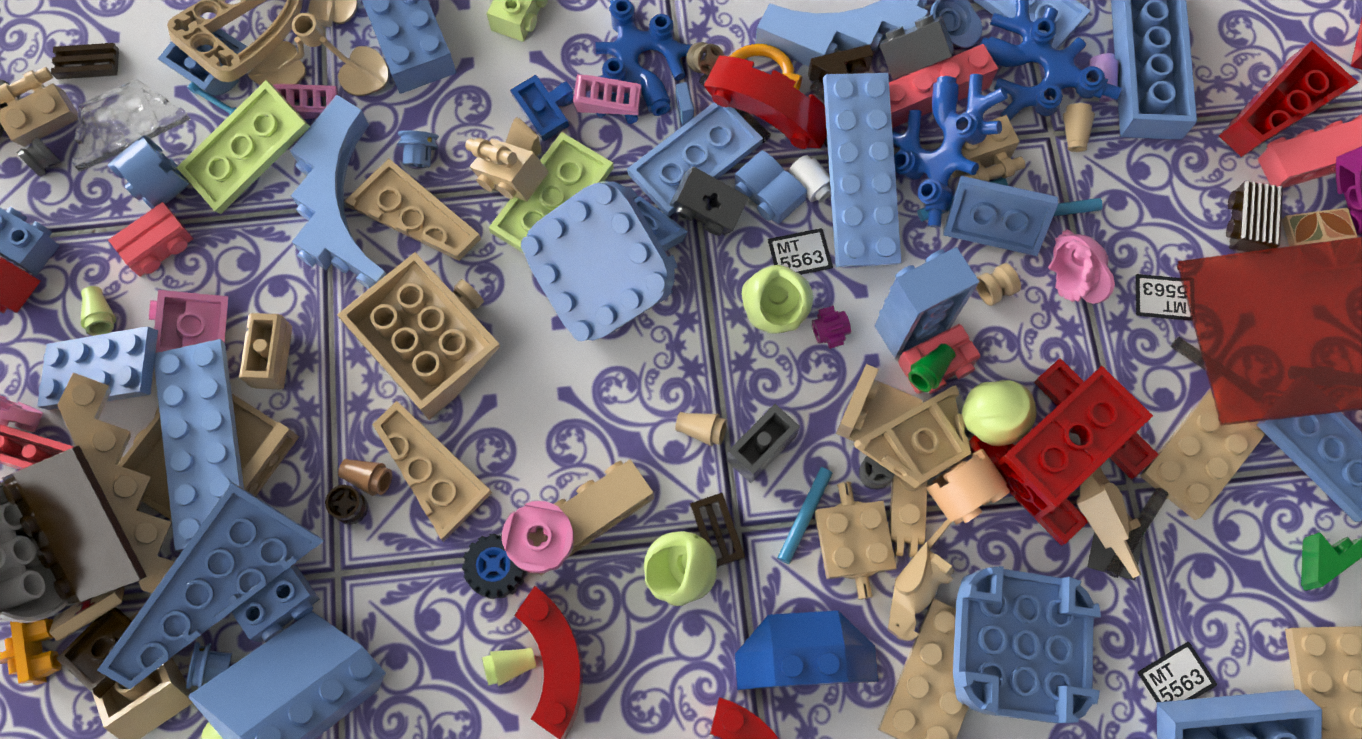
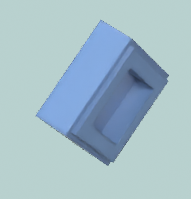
(684, 103)

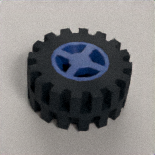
(485, 558)

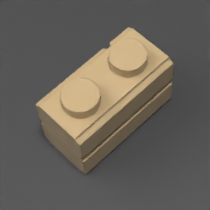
(266, 351)

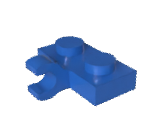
(543, 106)

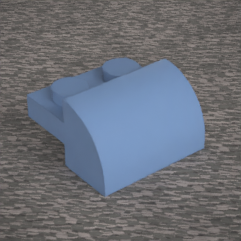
(191, 70)

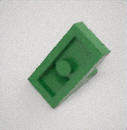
(1325, 562)

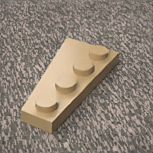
(437, 478)

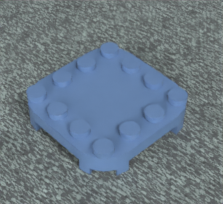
(599, 260)
(1024, 646)

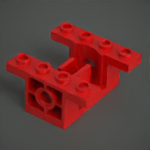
(1050, 466)

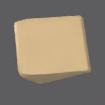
(523, 137)

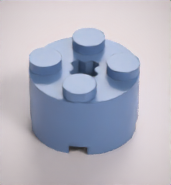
(148, 172)

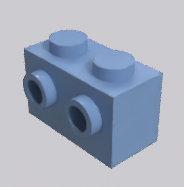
(25, 243)
(275, 605)

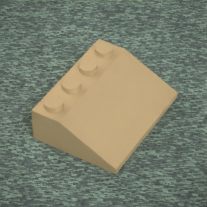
(420, 334)

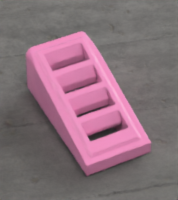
(303, 92)
(606, 106)

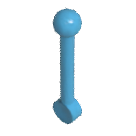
(196, 90)

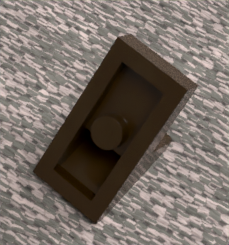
(844, 62)

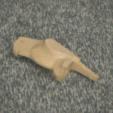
(1106, 513)
(917, 587)

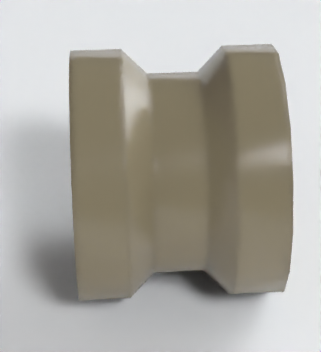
(695, 54)

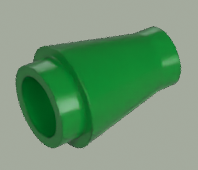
(930, 369)

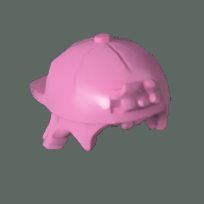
(1081, 268)

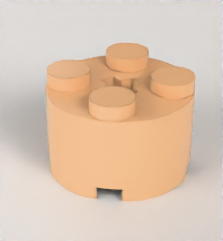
(967, 487)

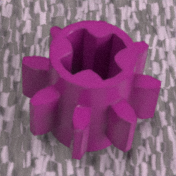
(831, 327)

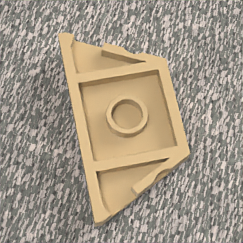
(920, 440)

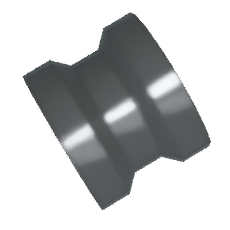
(38, 157)
(870, 479)

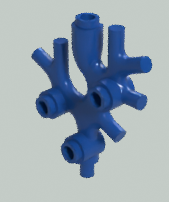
(628, 48)
(1057, 64)
(941, 163)

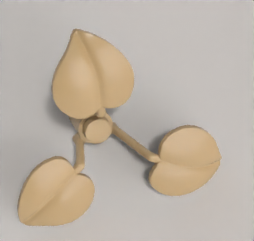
(360, 76)

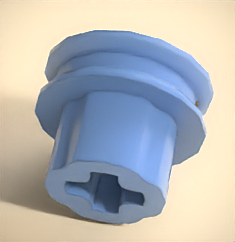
(417, 147)
(206, 665)

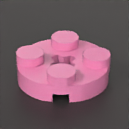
(23, 414)
(527, 520)

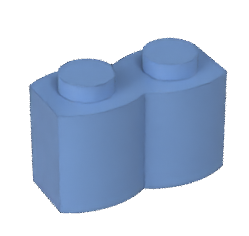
(770, 187)

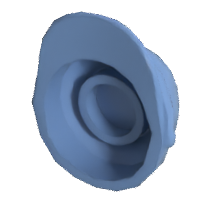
(960, 20)

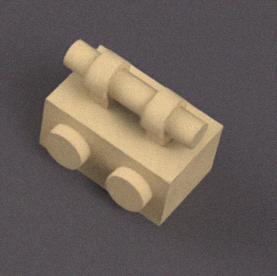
(37, 113)
(995, 151)
(506, 168)

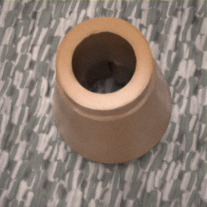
(367, 476)

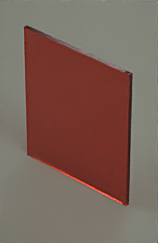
(1279, 329)

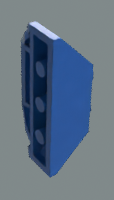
(805, 652)

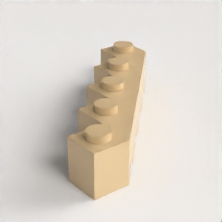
(124, 488)

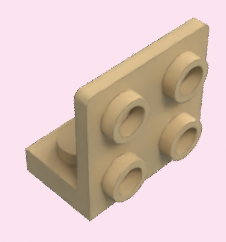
(873, 406)

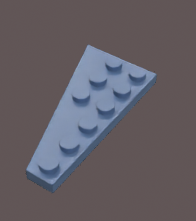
(221, 567)

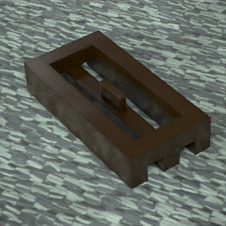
(86, 56)
(707, 503)

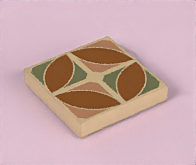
(1318, 226)

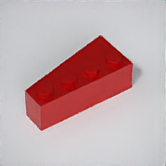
(1294, 92)

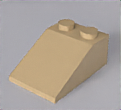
(146, 705)

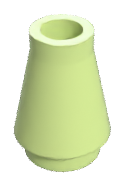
(95, 312)
(507, 664)

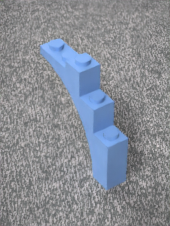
(818, 34)
(324, 158)

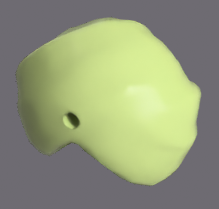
(777, 299)
(999, 412)
(680, 568)

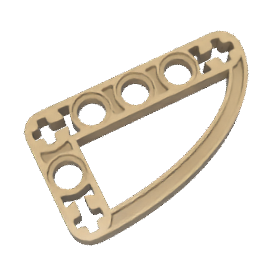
(190, 31)

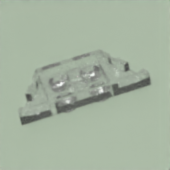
(120, 118)

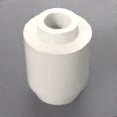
(812, 177)

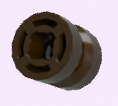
(342, 499)

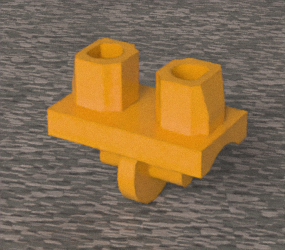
(25, 652)

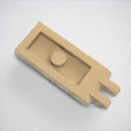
(907, 515)

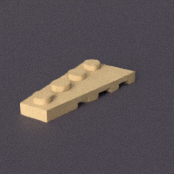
(412, 210)

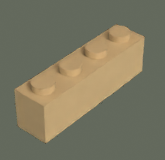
(602, 504)

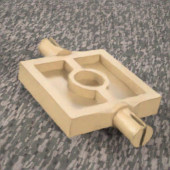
(855, 540)

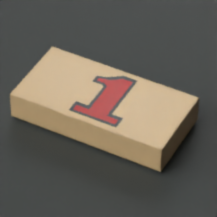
(84, 613)

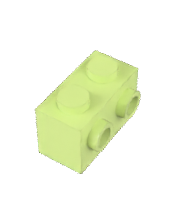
(514, 17)

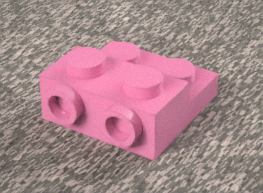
(187, 318)

